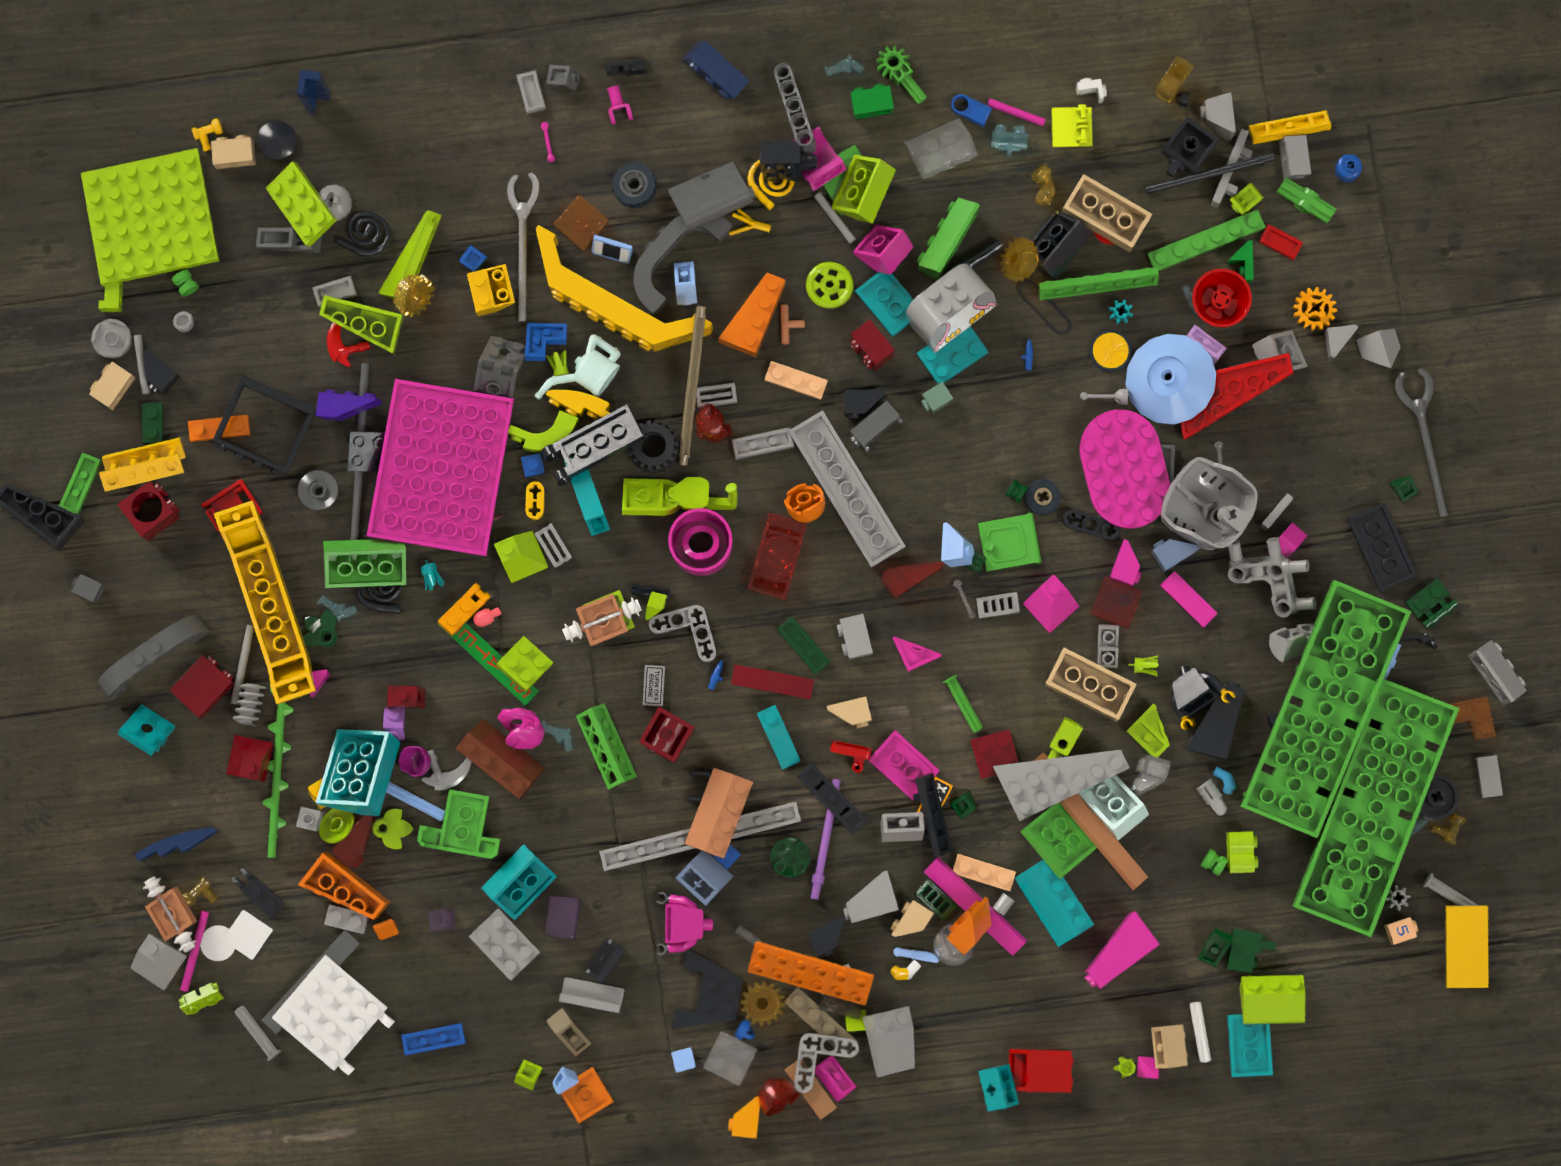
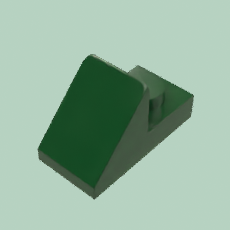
(1215, 947)

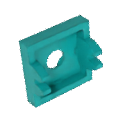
(145, 741)

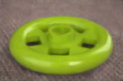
(825, 301)

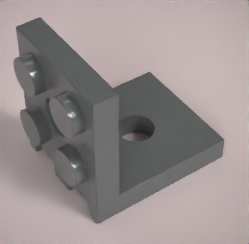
(500, 367)

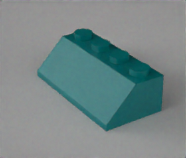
(1053, 902)

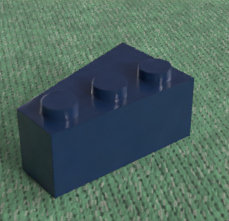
(715, 70)

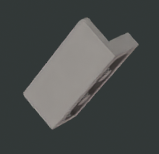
(592, 995)

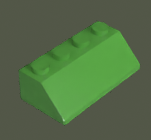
(948, 238)
(364, 563)

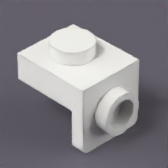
(1091, 86)

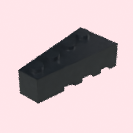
(44, 519)

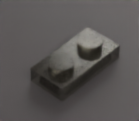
(840, 1006)

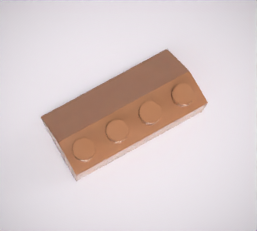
(718, 813)

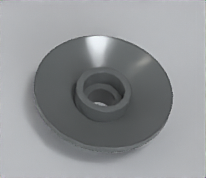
(308, 486)

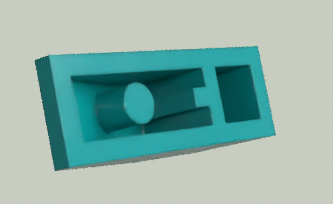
(778, 737)

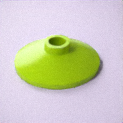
(336, 825)

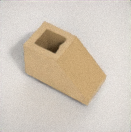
(913, 920)

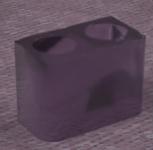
(562, 917)

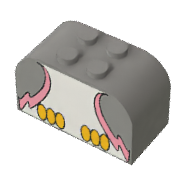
(950, 306)

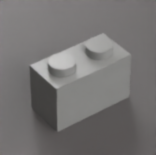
(855, 637)
(902, 827)

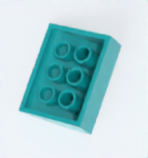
(358, 771)

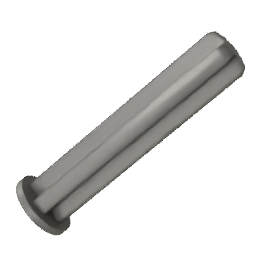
(1446, 891)
(257, 1033)

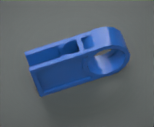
(976, 111)

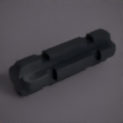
(646, 591)

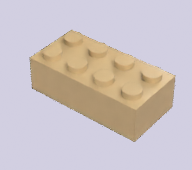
(1107, 213)
(1090, 684)

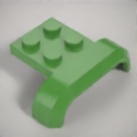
(462, 827)

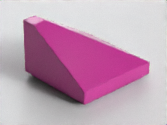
(1146, 1067)

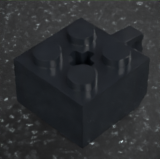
(1188, 159)
(784, 160)

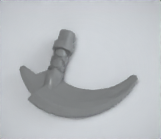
(446, 780)

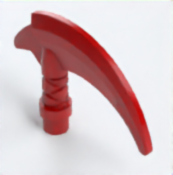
(336, 348)

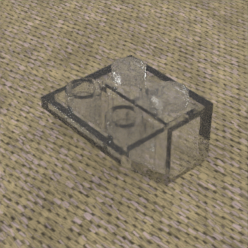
(1151, 773)

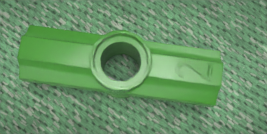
(1306, 200)

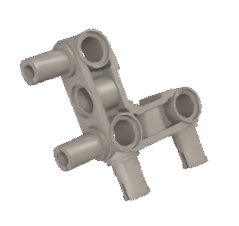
(1280, 580)

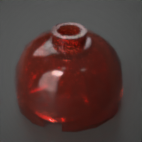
(711, 424)
(776, 1095)

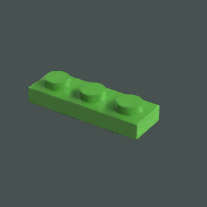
(80, 483)

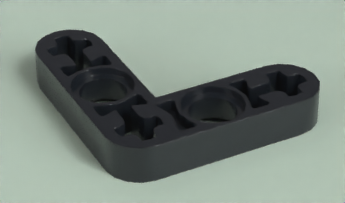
(1101, 523)

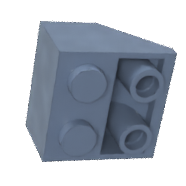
(704, 877)

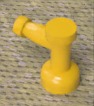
(201, 133)

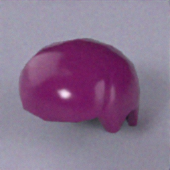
(414, 761)

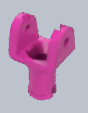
(617, 103)

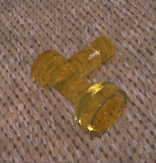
(1450, 835)
(201, 887)

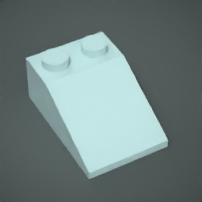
(1115, 805)

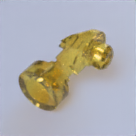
(1043, 176)

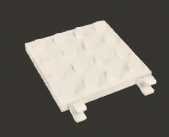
(331, 1013)

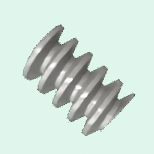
(248, 704)

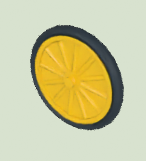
(1110, 350)

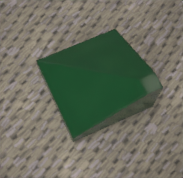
(1404, 488)
(964, 805)

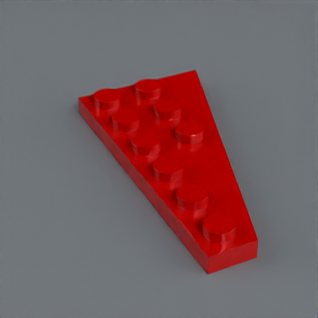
(1238, 386)

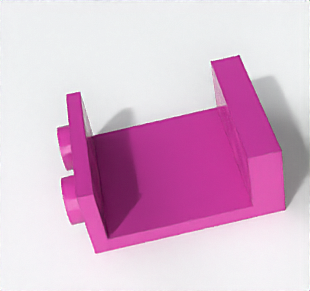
(828, 163)

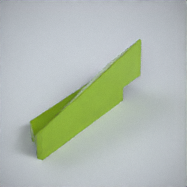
(413, 254)

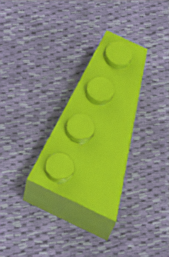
(370, 323)

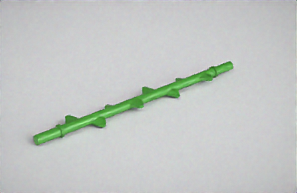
(277, 784)

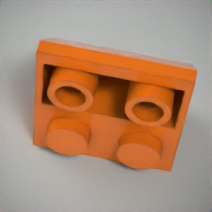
(971, 926)

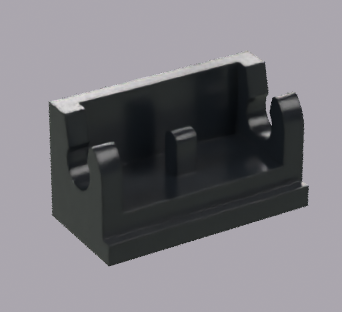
(604, 960)

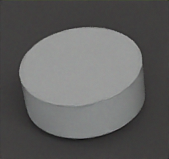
(183, 321)

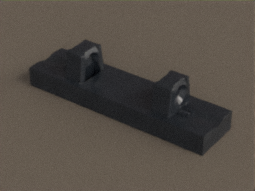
(832, 798)
(933, 814)

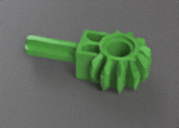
(901, 73)

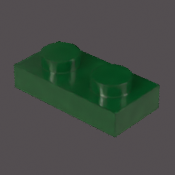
(152, 423)

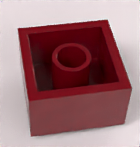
(871, 345)

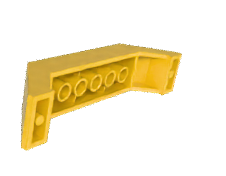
(608, 308)
(267, 601)

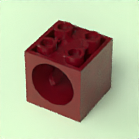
(131, 506)
(667, 735)

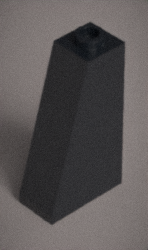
(1217, 726)

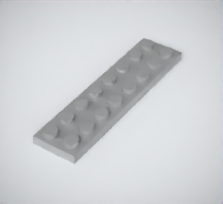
(846, 489)

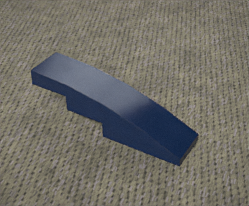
(183, 841)

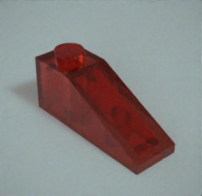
(906, 577)
(355, 843)

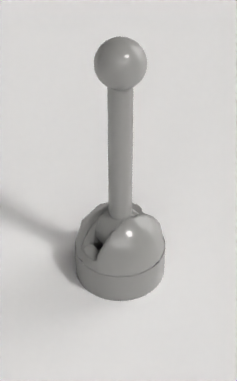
(1120, 396)

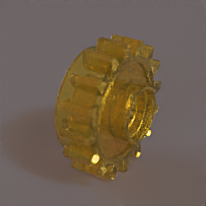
(1019, 259)
(413, 294)
(753, 1008)

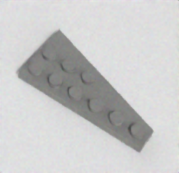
(1045, 782)

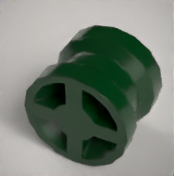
(1016, 490)
(977, 561)

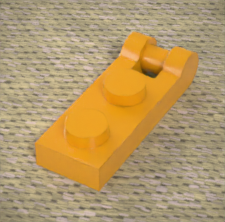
(463, 609)

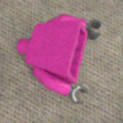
(682, 923)

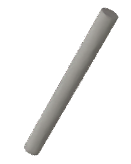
(242, 663)

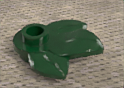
(318, 628)

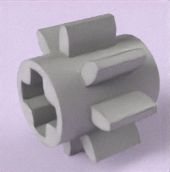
(1400, 902)

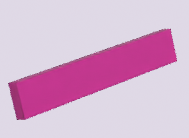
(966, 896)

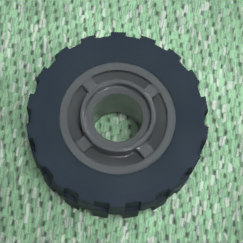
(628, 174)

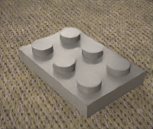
(504, 944)

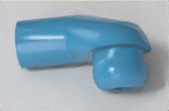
(1228, 780)

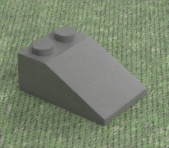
(891, 1040)

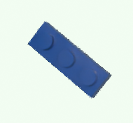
(433, 1039)

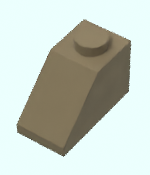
(568, 1032)

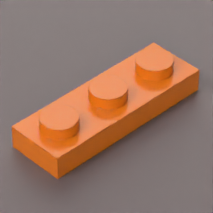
(206, 429)

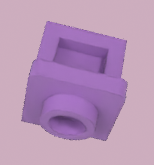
(394, 722)

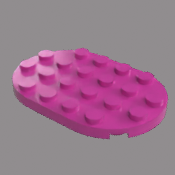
(1124, 468)

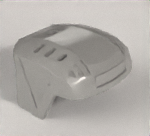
(1195, 501)

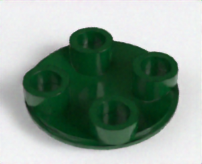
(790, 857)

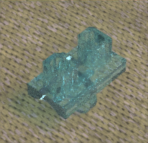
(1008, 140)

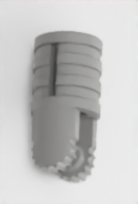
(1212, 797)

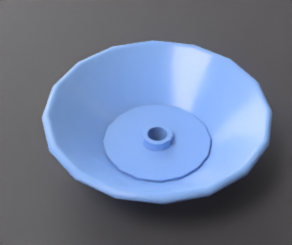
(1184, 393)

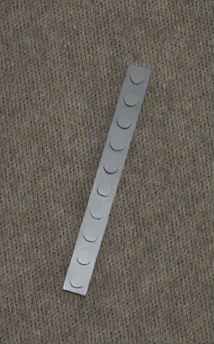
(675, 842)

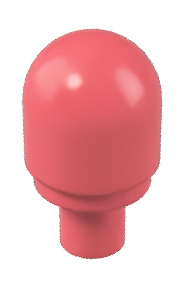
(485, 617)

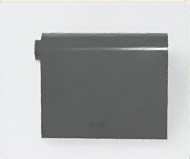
(711, 195)

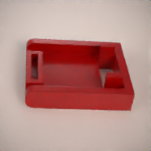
(227, 499)

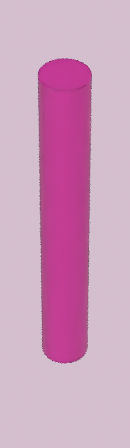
(1016, 112)

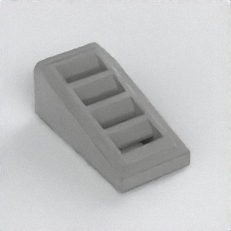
(1014, 598)

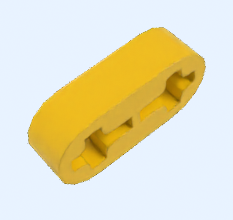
(530, 500)

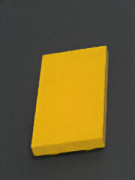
(1467, 946)

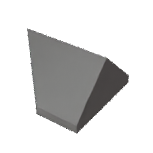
(1379, 347)

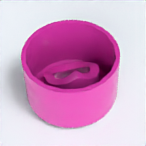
(700, 521)

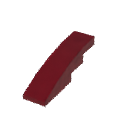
(772, 682)

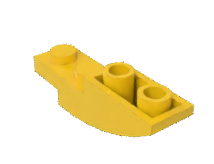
(578, 402)

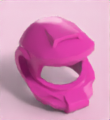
(524, 735)

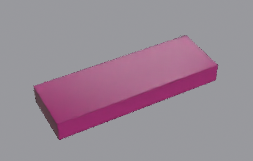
(1188, 599)

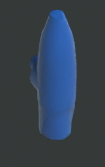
(1028, 356)
(716, 676)

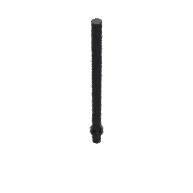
(1259, 160)

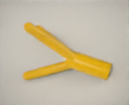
(753, 224)

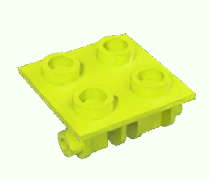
(1072, 126)

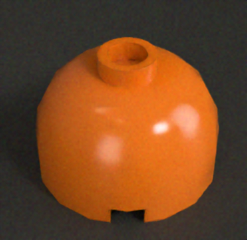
(805, 502)

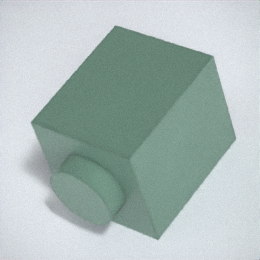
(936, 398)

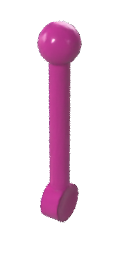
(544, 126)

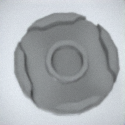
(111, 338)

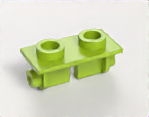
(192, 1003)

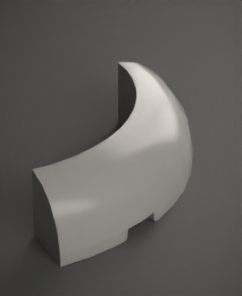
(1289, 642)

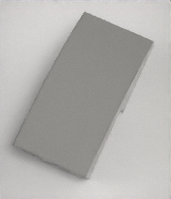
(1108, 646)

